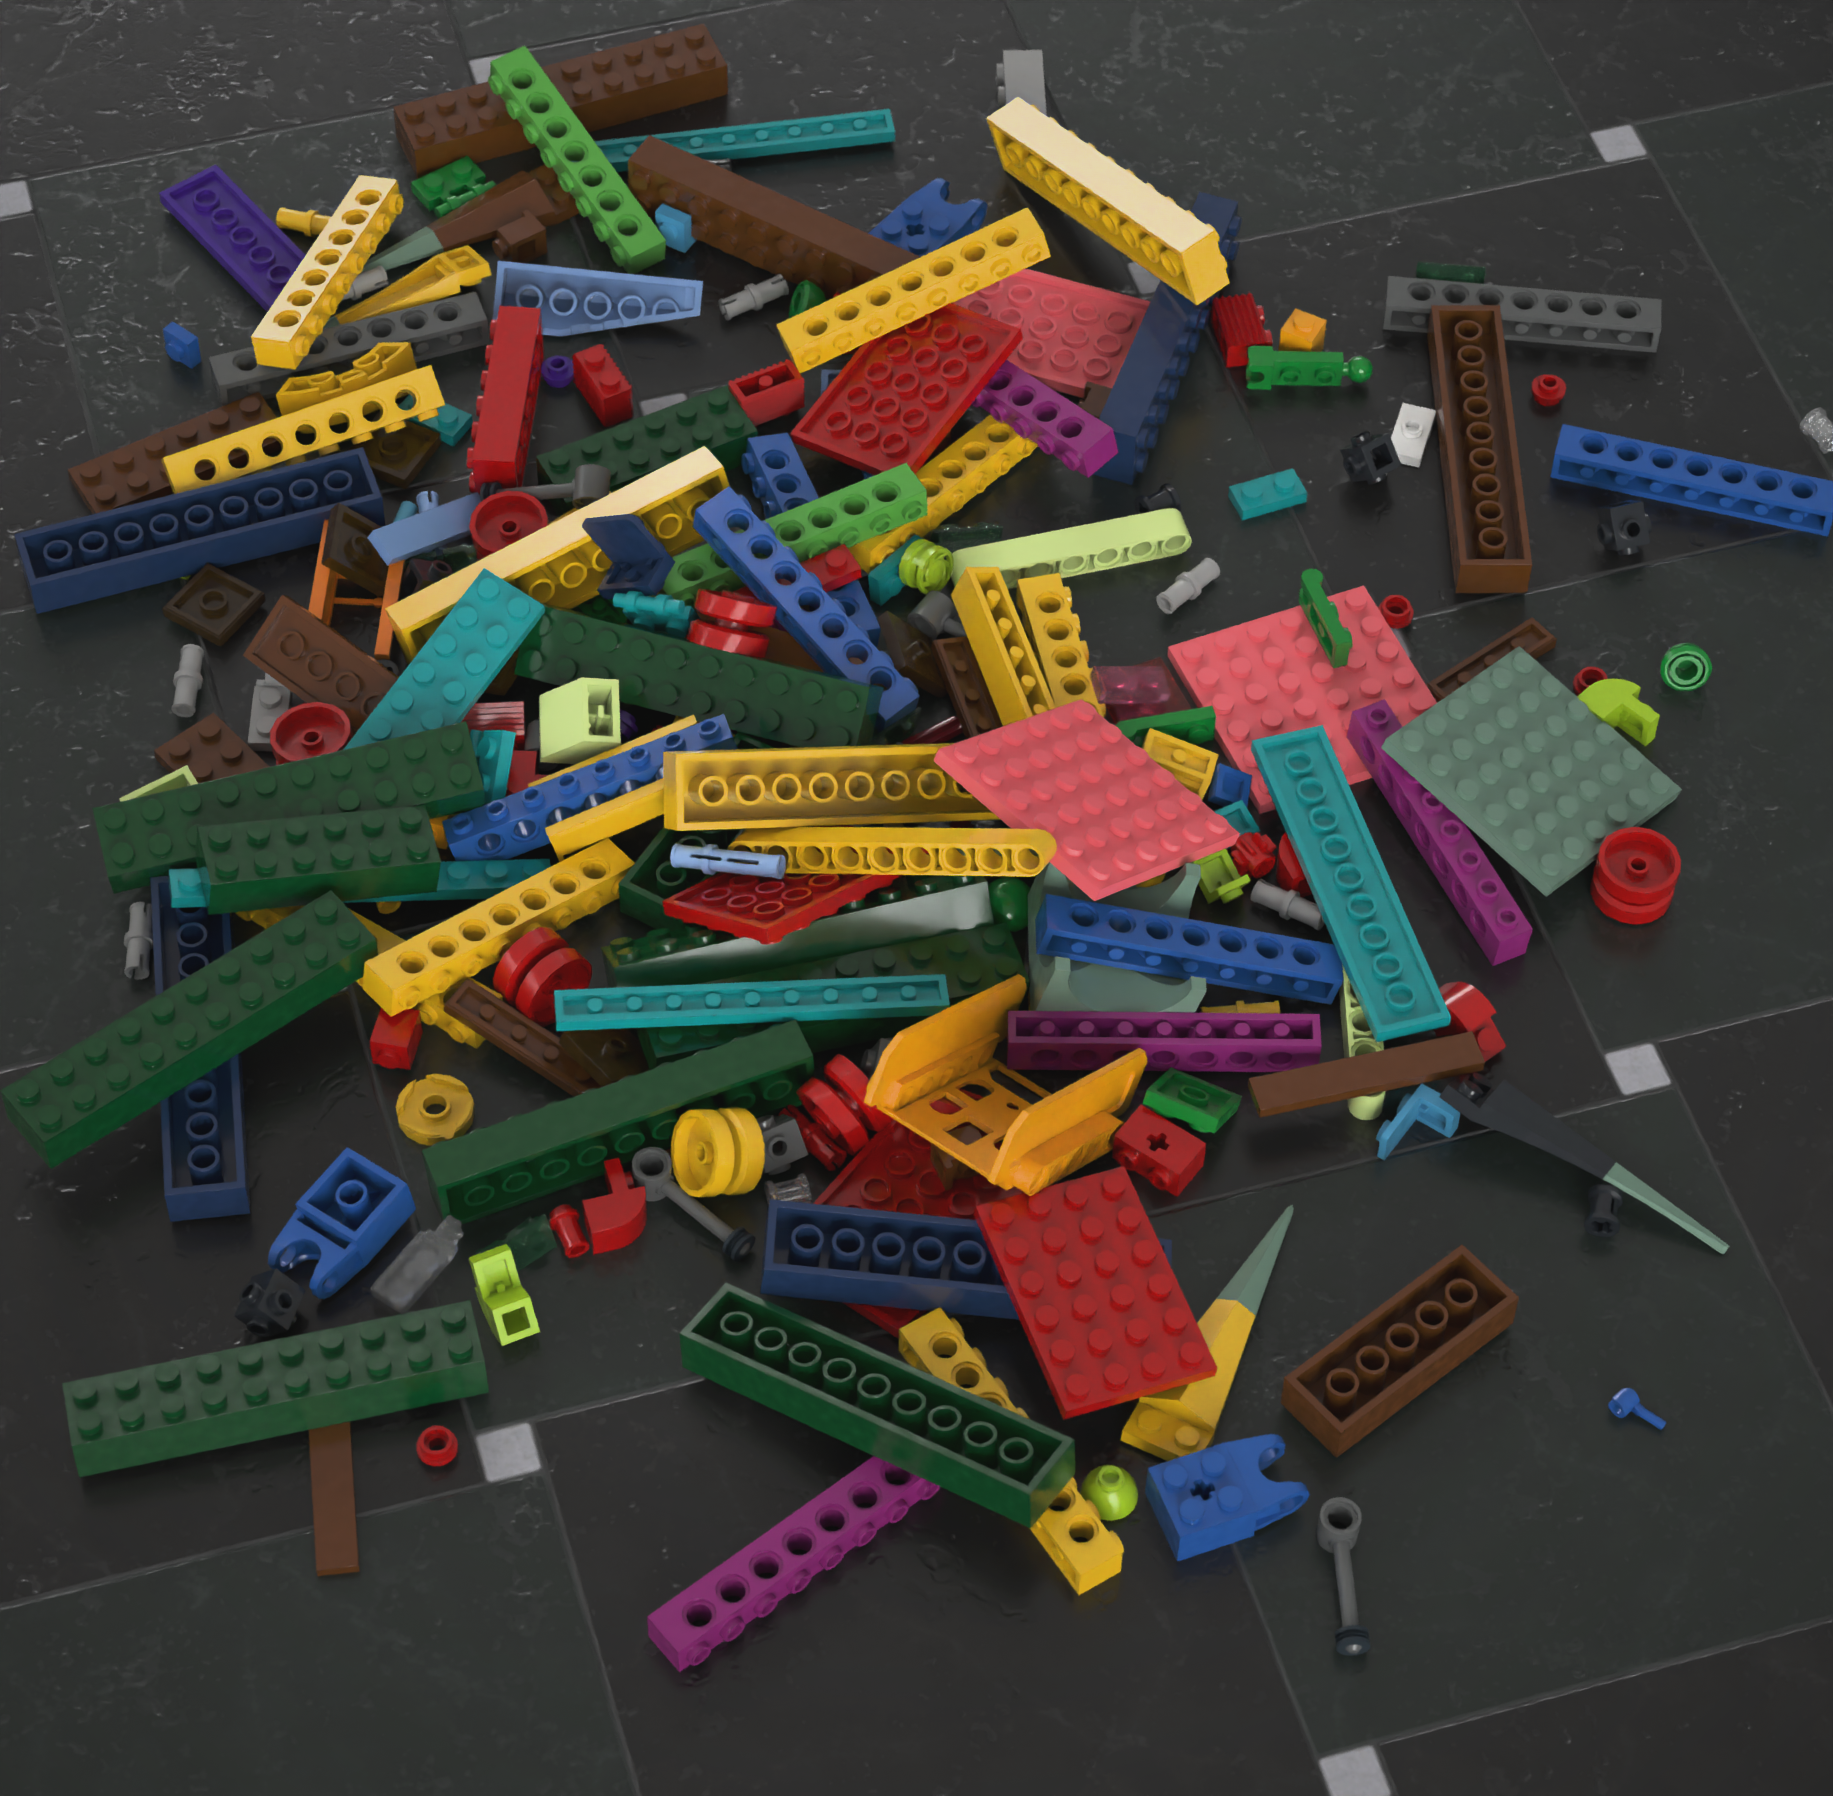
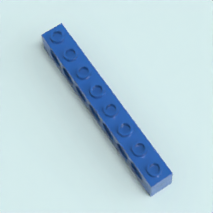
(1694, 480)
(784, 485)
(761, 575)
(519, 820)
(1188, 948)

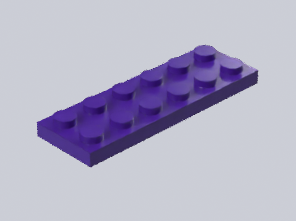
(235, 232)

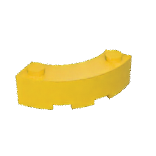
(380, 364)

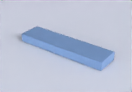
(425, 530)

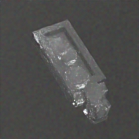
(418, 1265)

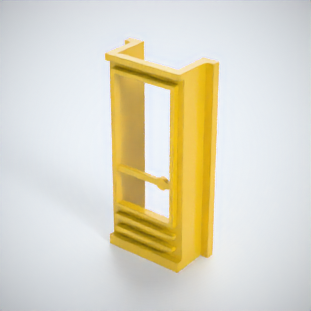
(617, 813)

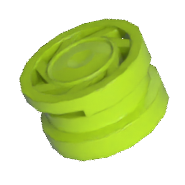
(924, 566)

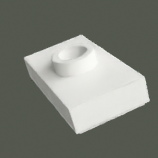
(1412, 433)

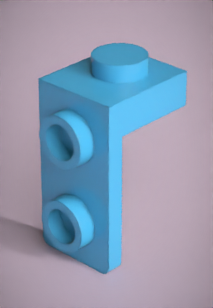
(674, 227)
(1422, 1106)

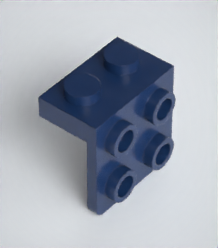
(637, 557)

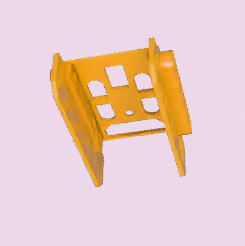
(1040, 1139)

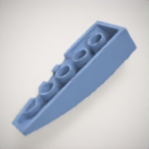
(593, 300)

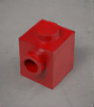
(396, 1039)

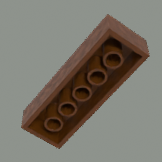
(1399, 1350)

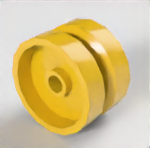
(717, 1151)

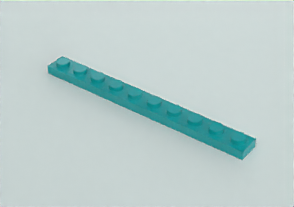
(765, 138)
(455, 882)
(750, 1002)

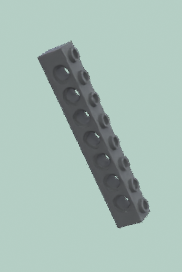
(1532, 313)
(430, 328)

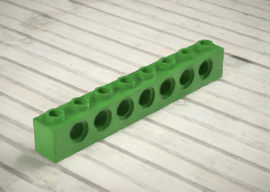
(521, 70)
(811, 529)

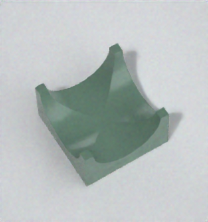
(1091, 987)

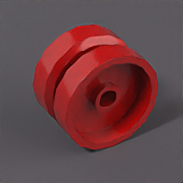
(505, 520)
(733, 617)
(309, 732)
(1635, 875)
(535, 969)
(840, 1105)

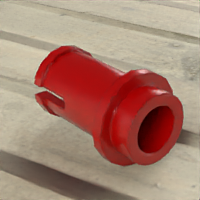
(565, 1222)

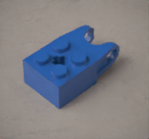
(929, 222)
(342, 1222)
(1220, 1494)

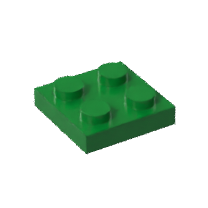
(1191, 1100)

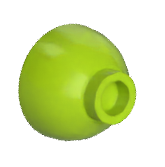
(1111, 1491)

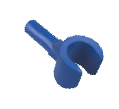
(1627, 1401)

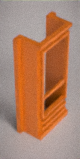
(324, 598)

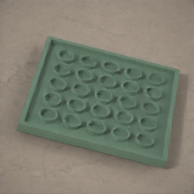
(1530, 769)

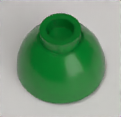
(806, 297)
(1685, 667)

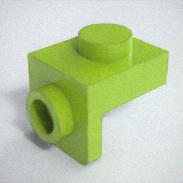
(1220, 877)

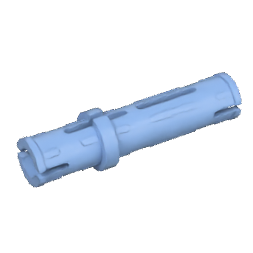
(687, 857)

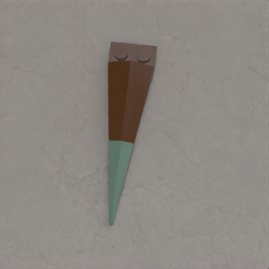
(483, 215)

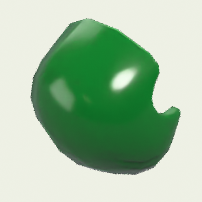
(1010, 902)

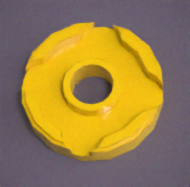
(432, 1128)

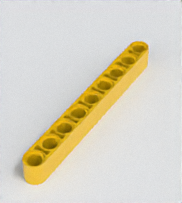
(906, 846)

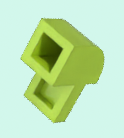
(1619, 706)
(502, 1296)

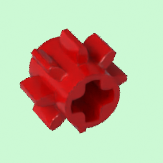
(1253, 854)

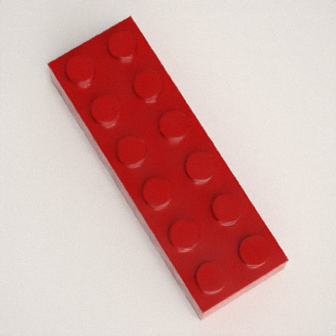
(508, 399)

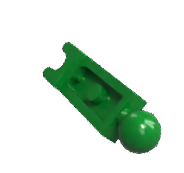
(1302, 368)

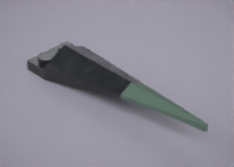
(1522, 1118)

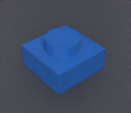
(182, 345)
(1229, 786)

